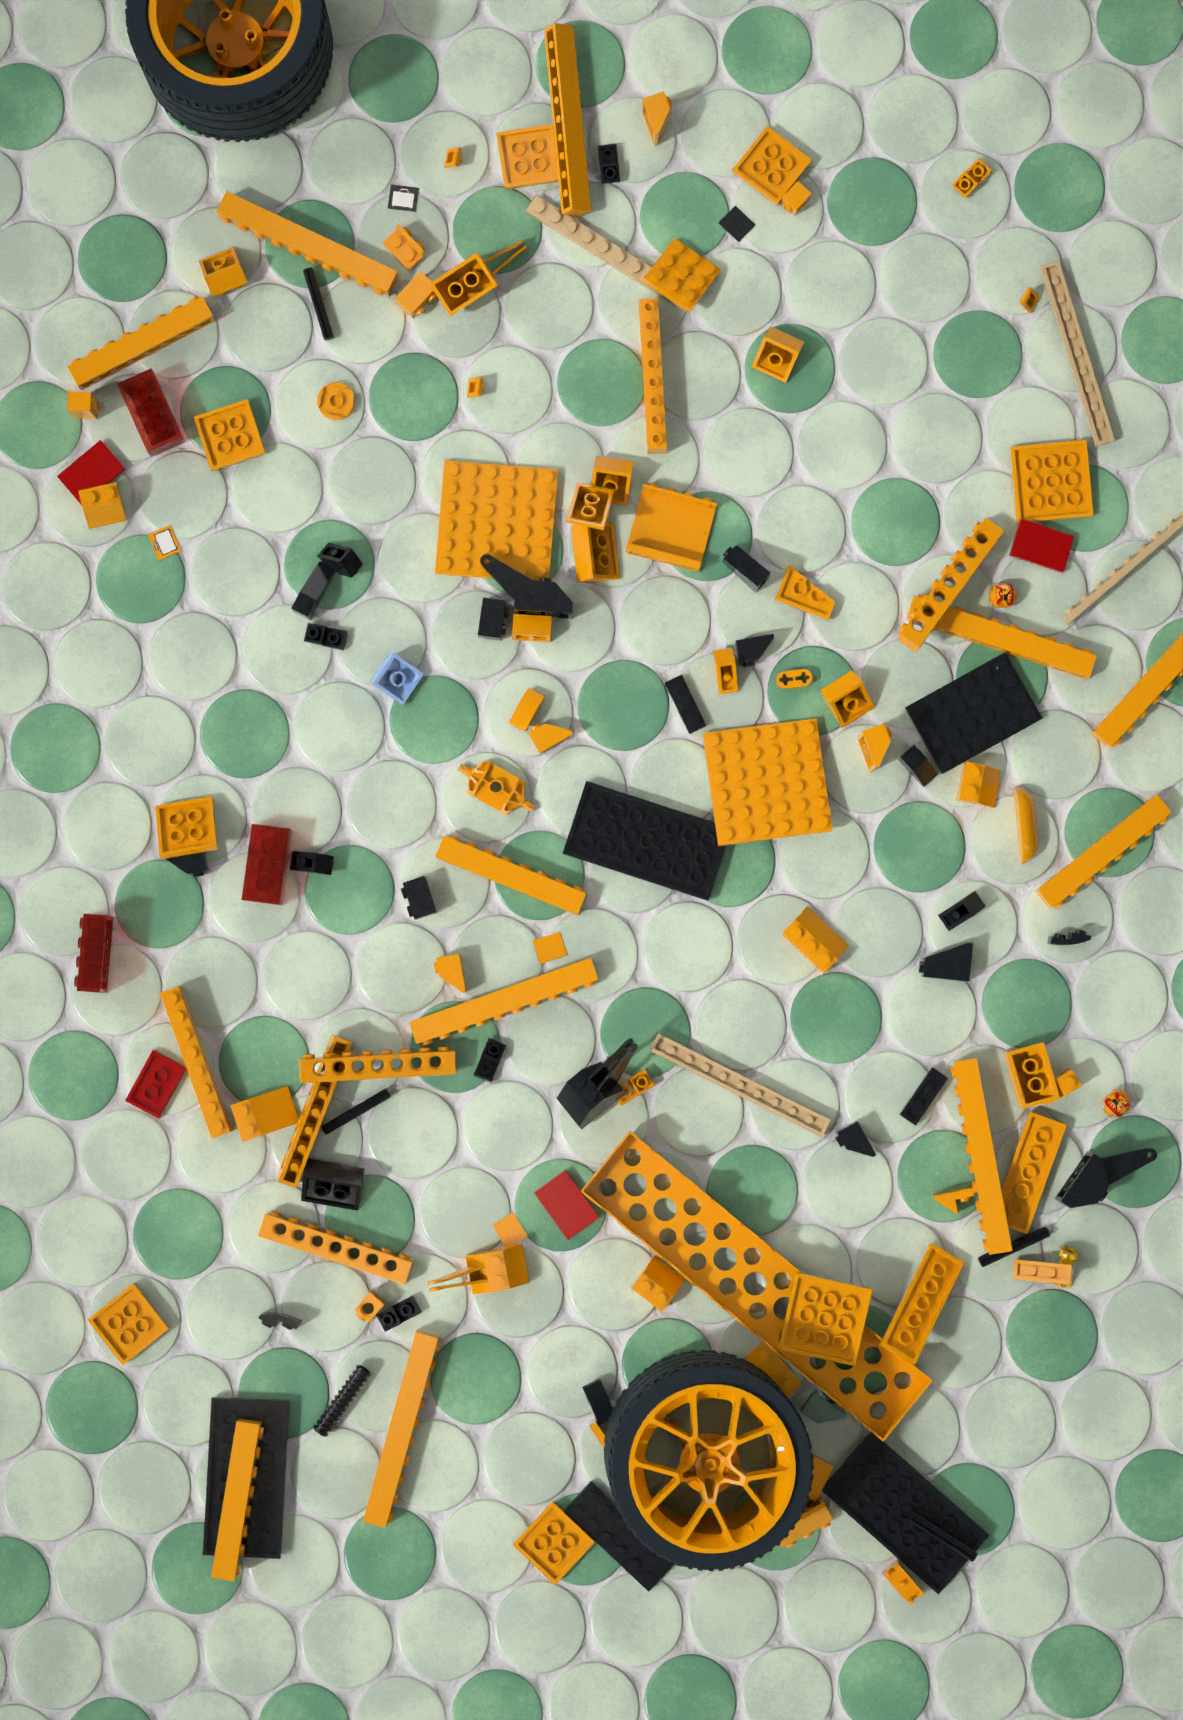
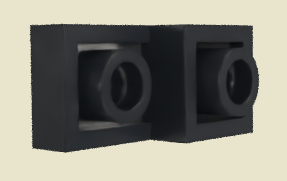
(608, 163)
(325, 636)
(1073, 938)
(489, 1060)
(398, 1313)
(272, 1319)
(598, 1401)

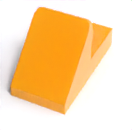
(948, 1198)

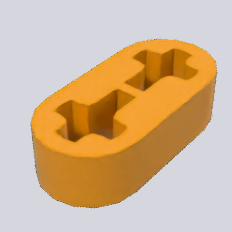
(795, 683)

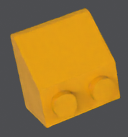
(656, 112)
(223, 272)
(777, 354)
(614, 475)
(102, 505)
(847, 698)
(978, 784)
(658, 1283)

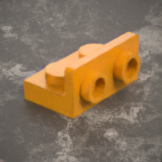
(404, 247)

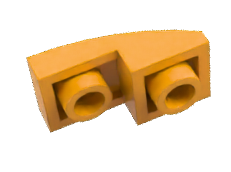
(971, 178)
(526, 710)
(635, 1086)

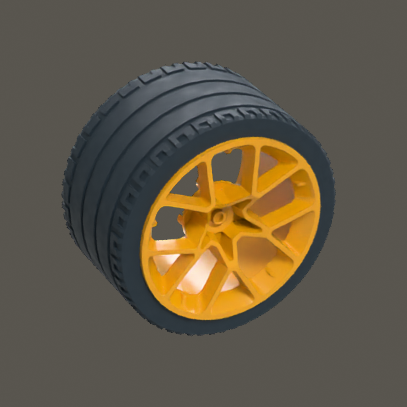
(241, 105)
(708, 1461)

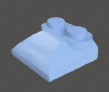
(396, 678)

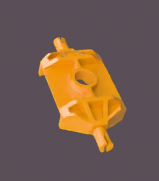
(510, 795)

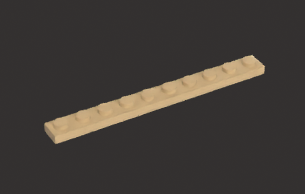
(592, 242)
(1077, 353)
(1128, 564)
(739, 1085)

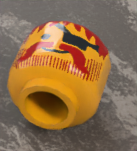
(1002, 595)
(1116, 1103)

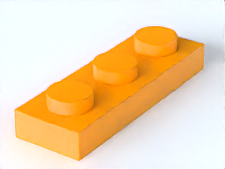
(1043, 1272)

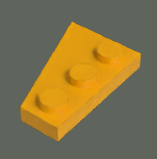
(803, 595)

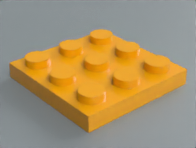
(528, 156)
(771, 165)
(681, 275)
(229, 435)
(186, 827)
(128, 1323)
(767, 1360)
(553, 1542)

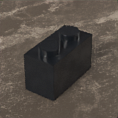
(492, 619)
(419, 898)

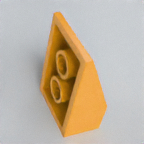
(590, 506)
(265, 1113)

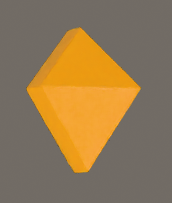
(453, 157)
(1029, 299)
(475, 387)

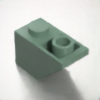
(820, 1409)

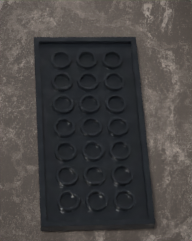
(645, 841)
(880, 1495)
(267, 1504)

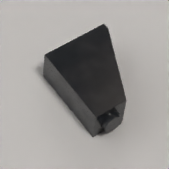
(746, 568)
(948, 964)

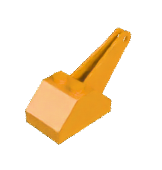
(469, 280)
(490, 1271)

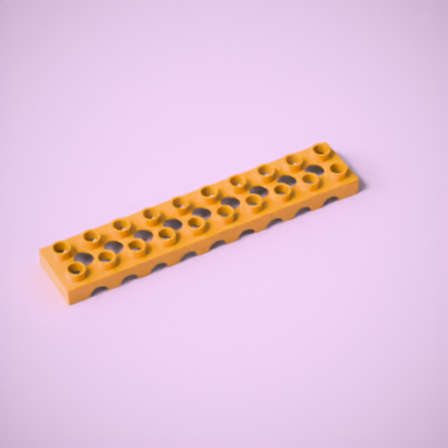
(707, 1279)

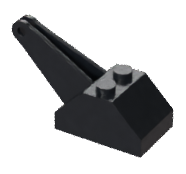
(530, 597)
(596, 1086)
(1094, 1174)

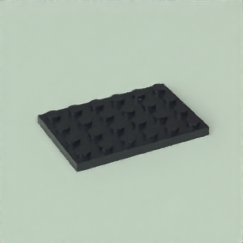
(973, 713)

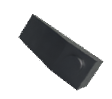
(313, 591)

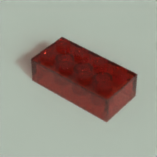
(151, 412)
(267, 864)
(94, 953)

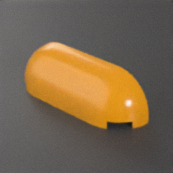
(1026, 824)

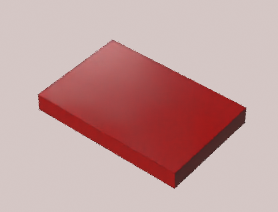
(91, 470)
(1041, 546)
(156, 1084)
(566, 1205)

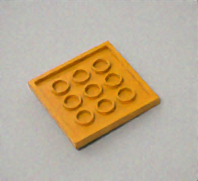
(1051, 481)
(825, 1318)

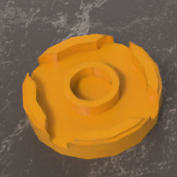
(336, 401)

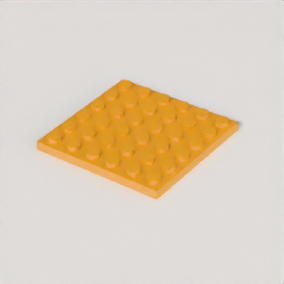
(498, 514)
(767, 782)

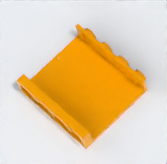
(671, 527)

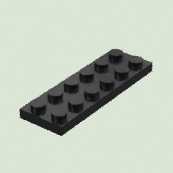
(605, 1526)

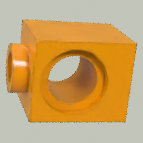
(795, 198)
(371, 1298)

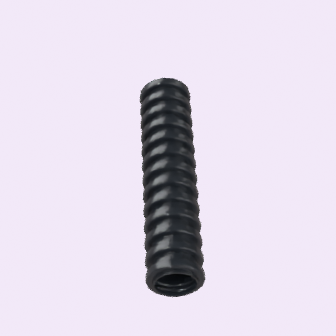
(341, 1400)

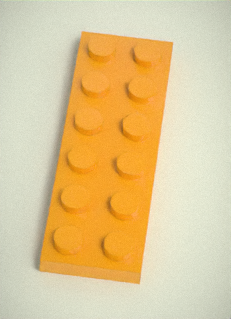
(1030, 1169)
(921, 1304)

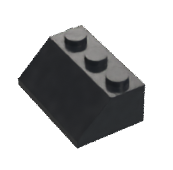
(332, 1184)

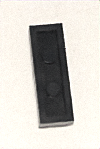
(685, 704)
(923, 1096)

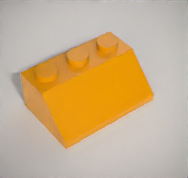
(595, 554)
(874, 745)
(815, 940)
(1031, 1075)
(814, 1517)

